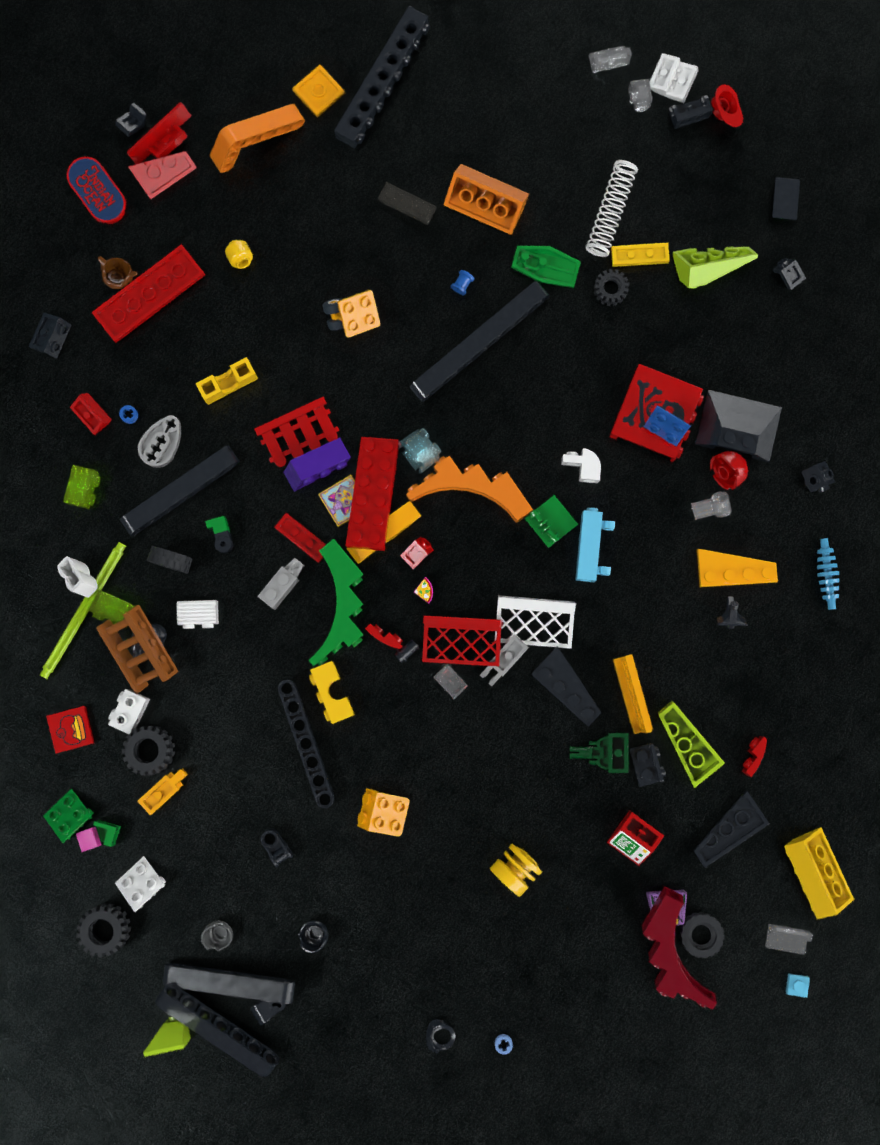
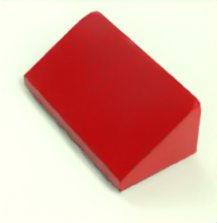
(90, 413)

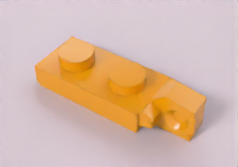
(162, 791)

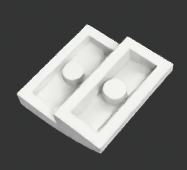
(673, 78)

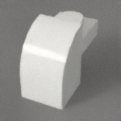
(588, 463)

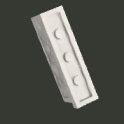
(540, 605)

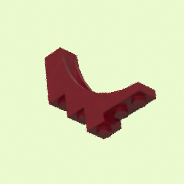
(673, 976)

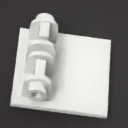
(140, 884)

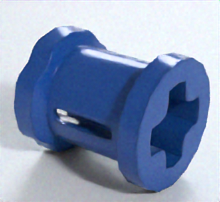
(462, 282)

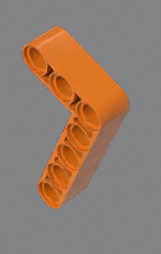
(252, 131)

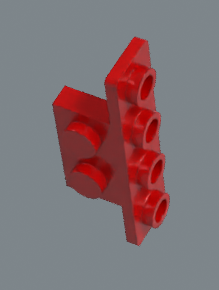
(162, 137)

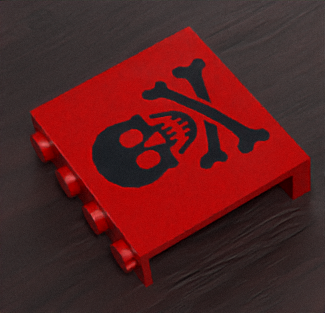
(644, 394)

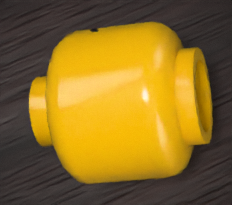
(239, 254)

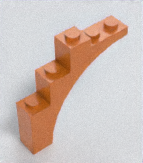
(448, 477)

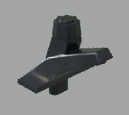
(731, 617)

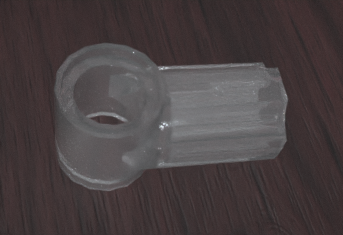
(717, 505)

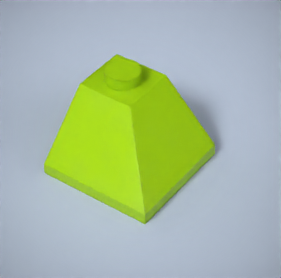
(170, 1037)

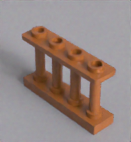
(149, 642)

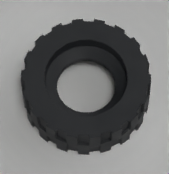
(169, 559)
(710, 947)

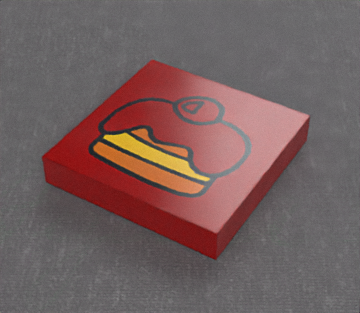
(70, 729)

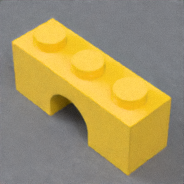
(216, 387)
(323, 677)

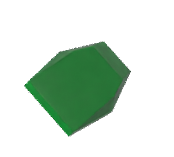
(546, 265)

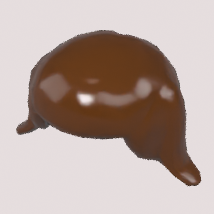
(116, 272)

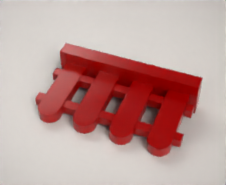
(287, 431)

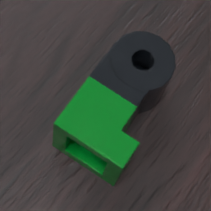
(222, 534)

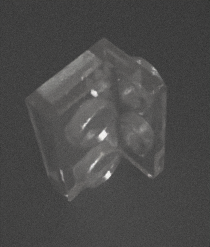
(610, 58)

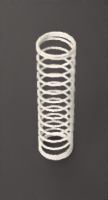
(598, 245)

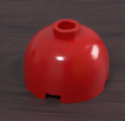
(730, 469)

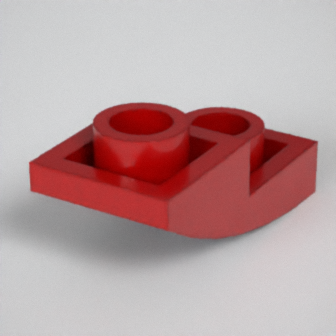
(390, 640)
(757, 749)

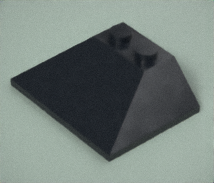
(738, 425)

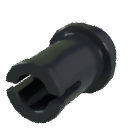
(406, 651)

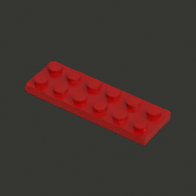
(148, 293)
(372, 494)

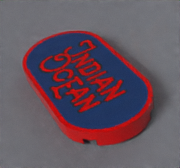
(96, 190)

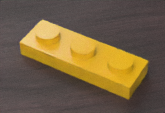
(640, 254)

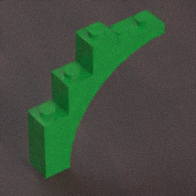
(343, 628)

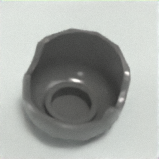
(217, 935)

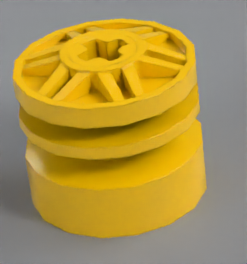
(516, 870)

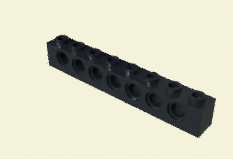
(411, 20)

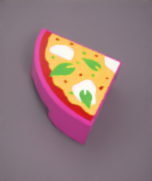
(425, 590)

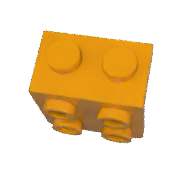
(383, 813)

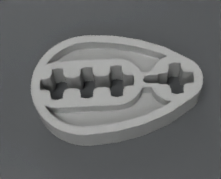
(168, 449)

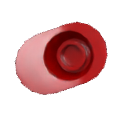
(726, 106)

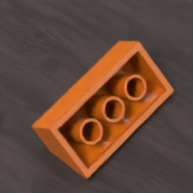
(485, 199)

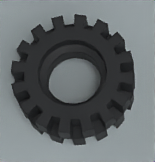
(618, 279)

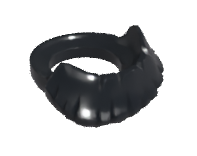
(434, 1026)

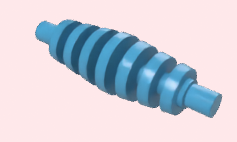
(825, 550)

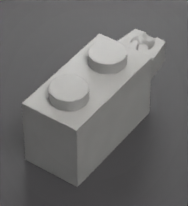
(281, 584)

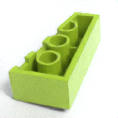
(693, 750)

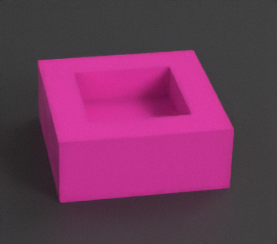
(88, 839)

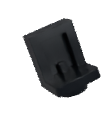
(132, 121)

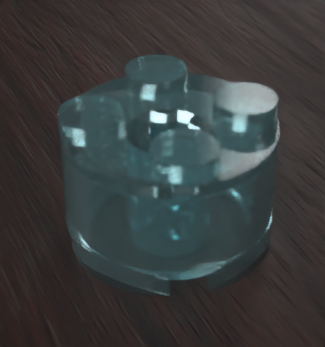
(420, 450)

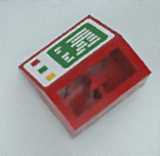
(635, 838)

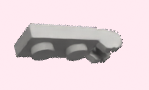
(508, 656)

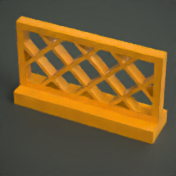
(633, 694)

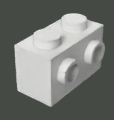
(128, 711)

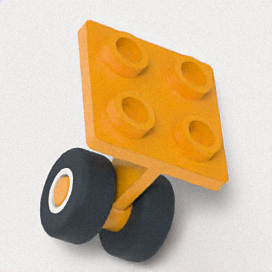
(353, 313)

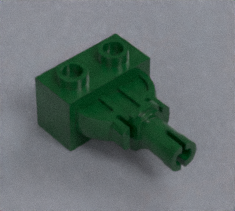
(611, 752)

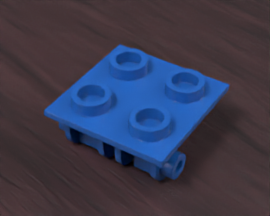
(666, 425)

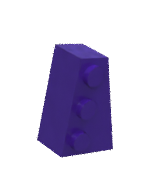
(316, 464)

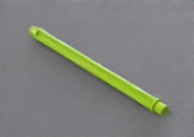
(81, 612)

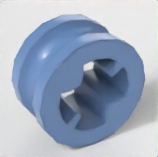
(508, 1047)

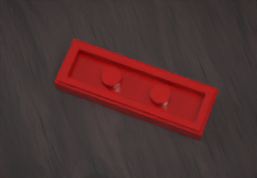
(301, 537)

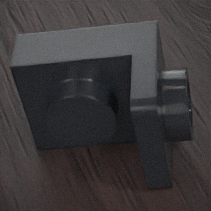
(789, 272)

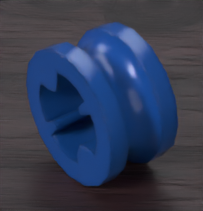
(128, 420)

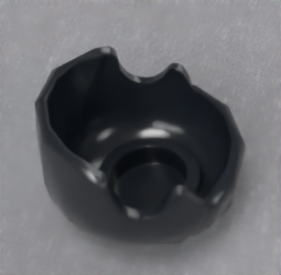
(313, 936)

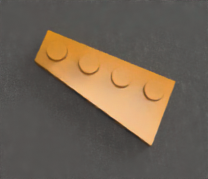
(728, 570)

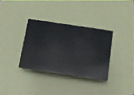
(786, 198)

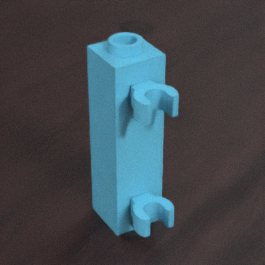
(589, 545)

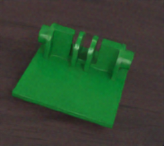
(551, 521)
(68, 816)

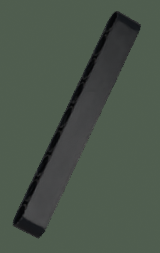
(479, 341)

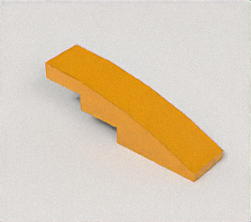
(397, 523)

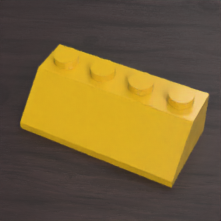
(819, 873)

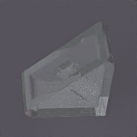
(450, 681)

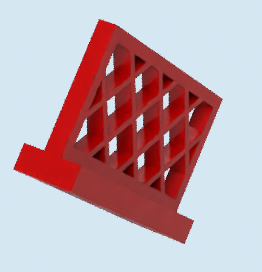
(466, 624)

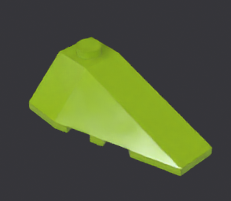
(704, 267)

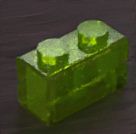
(81, 487)
(109, 607)

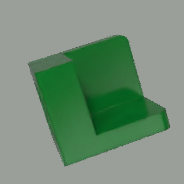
(107, 832)

